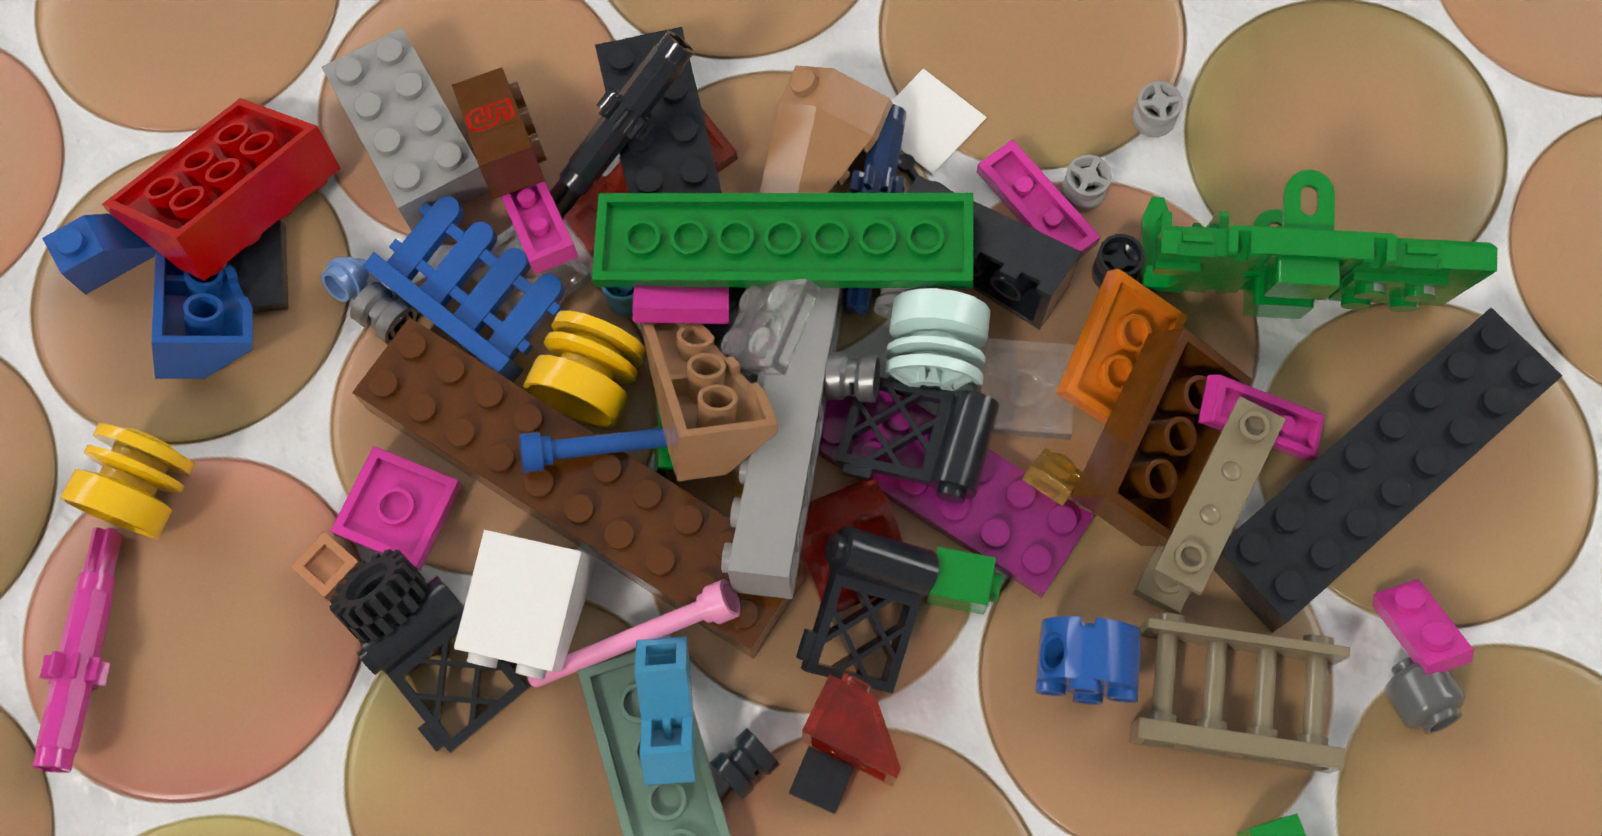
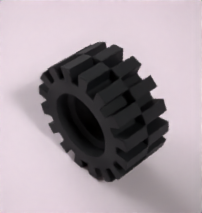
(378, 595)

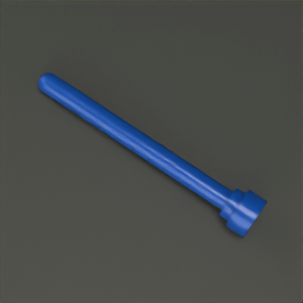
(541, 450)

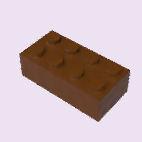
(1153, 438)

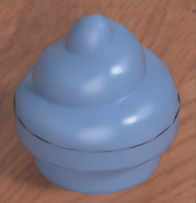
(345, 278)

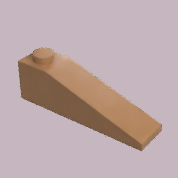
(821, 130)
(704, 401)

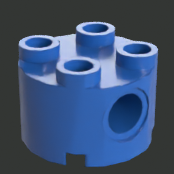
(1089, 660)

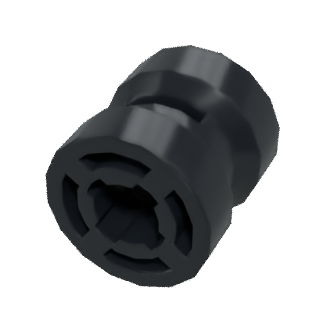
(1118, 252)
(744, 763)

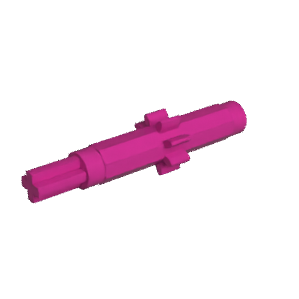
(77, 664)

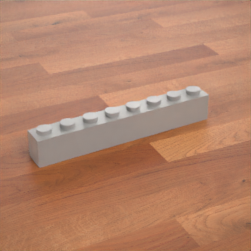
(782, 470)

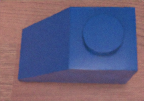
(96, 250)

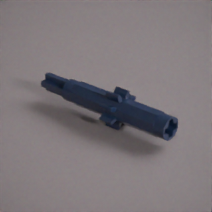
(878, 177)

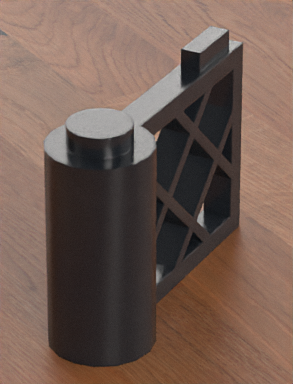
(955, 448)
(876, 568)
(418, 639)

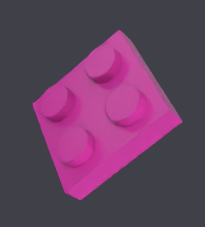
(396, 506)

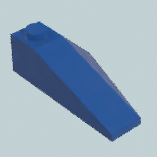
(197, 321)

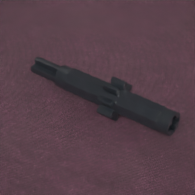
(623, 118)

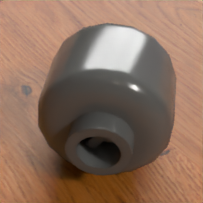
(1424, 700)

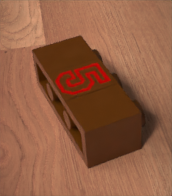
(500, 132)

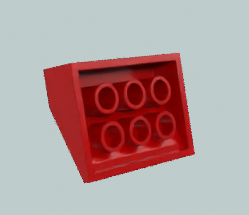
(224, 186)

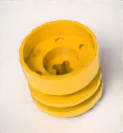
(586, 368)
(128, 480)

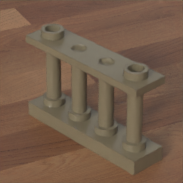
(1211, 508)
(1211, 733)

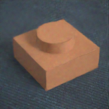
(325, 565)

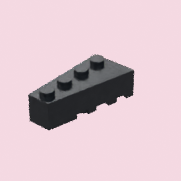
(1014, 262)

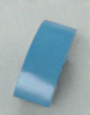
(665, 711)

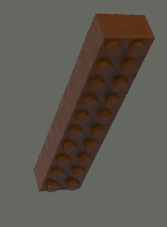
(596, 501)

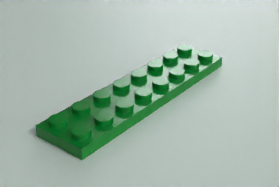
(784, 237)

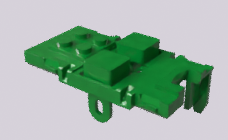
(1306, 259)

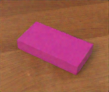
(680, 304)

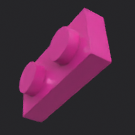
(1422, 627)

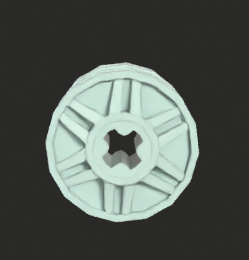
(937, 340)

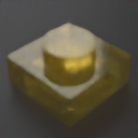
(1053, 475)

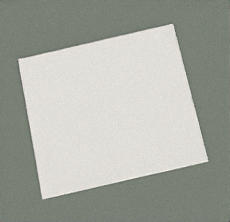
(934, 120)

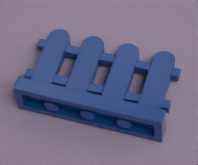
(485, 299)

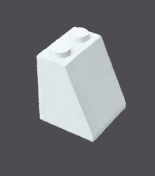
(523, 603)

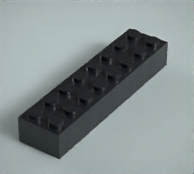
(1382, 469)

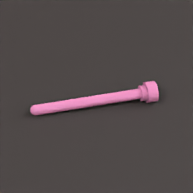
(714, 604)

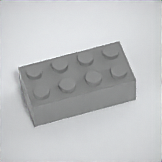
(405, 125)

